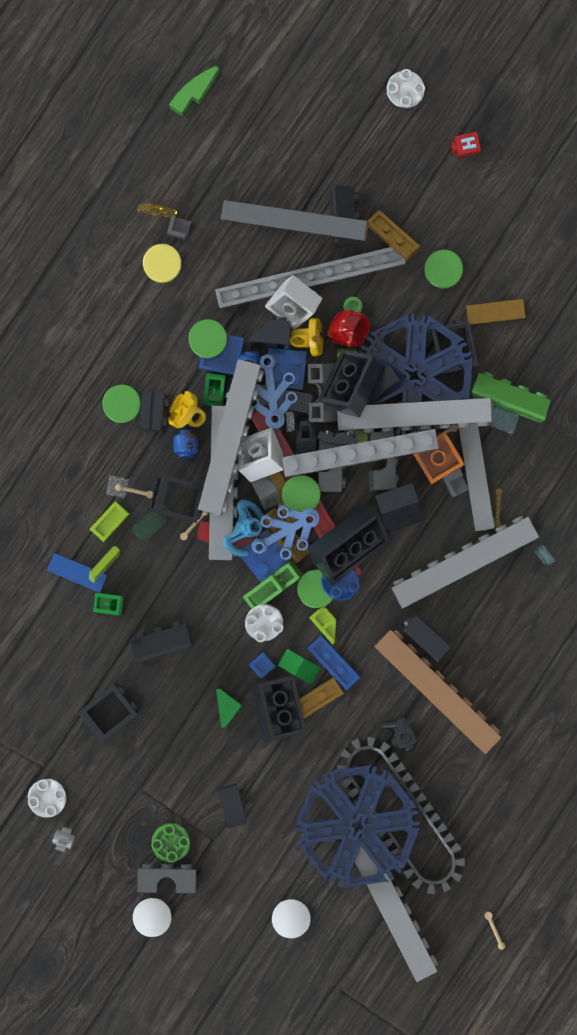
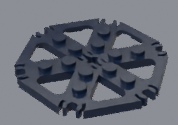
(416, 357)
(375, 824)

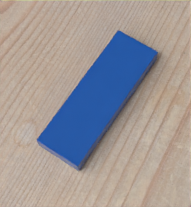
(75, 572)
(333, 662)

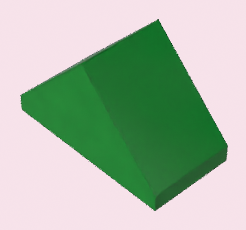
(214, 389)
(109, 604)
(299, 666)
(227, 706)

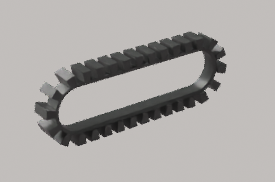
(425, 808)

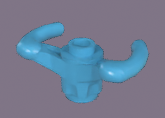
(245, 527)

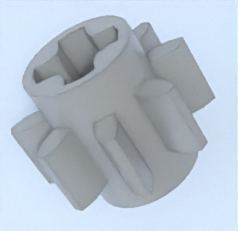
(63, 839)

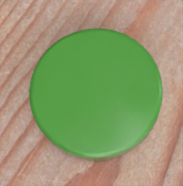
(443, 269)
(207, 338)
(121, 403)
(301, 493)
(311, 590)
(170, 842)

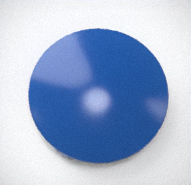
(343, 588)

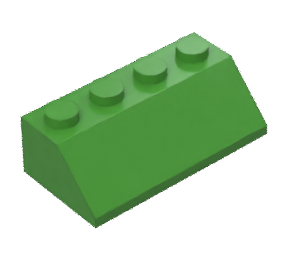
(511, 398)

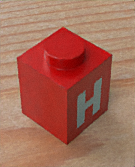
(466, 145)

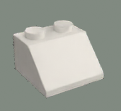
(294, 302)
(260, 455)

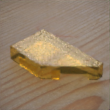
(156, 210)

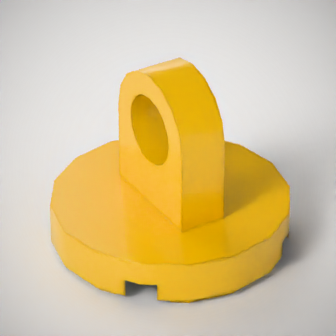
(309, 336)
(183, 410)

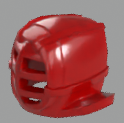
(346, 330)

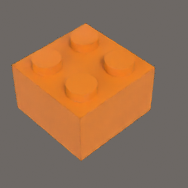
(440, 462)

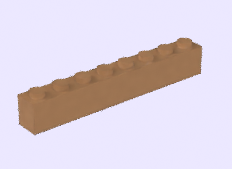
(437, 691)

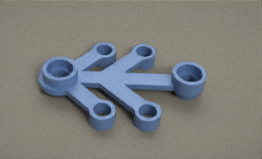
(273, 395)
(287, 529)

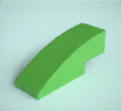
(194, 91)
(273, 585)

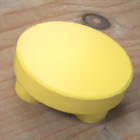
(162, 263)

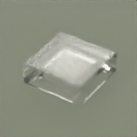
(290, 422)
(111, 486)

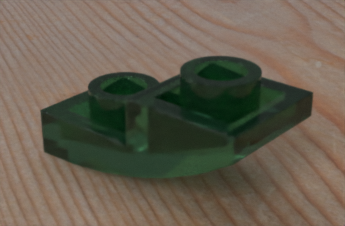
(149, 524)

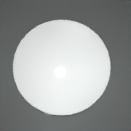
(405, 89)
(264, 622)
(46, 798)
(152, 917)
(291, 918)

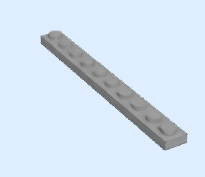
(310, 276)

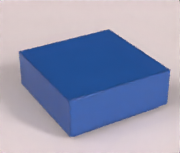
(262, 665)

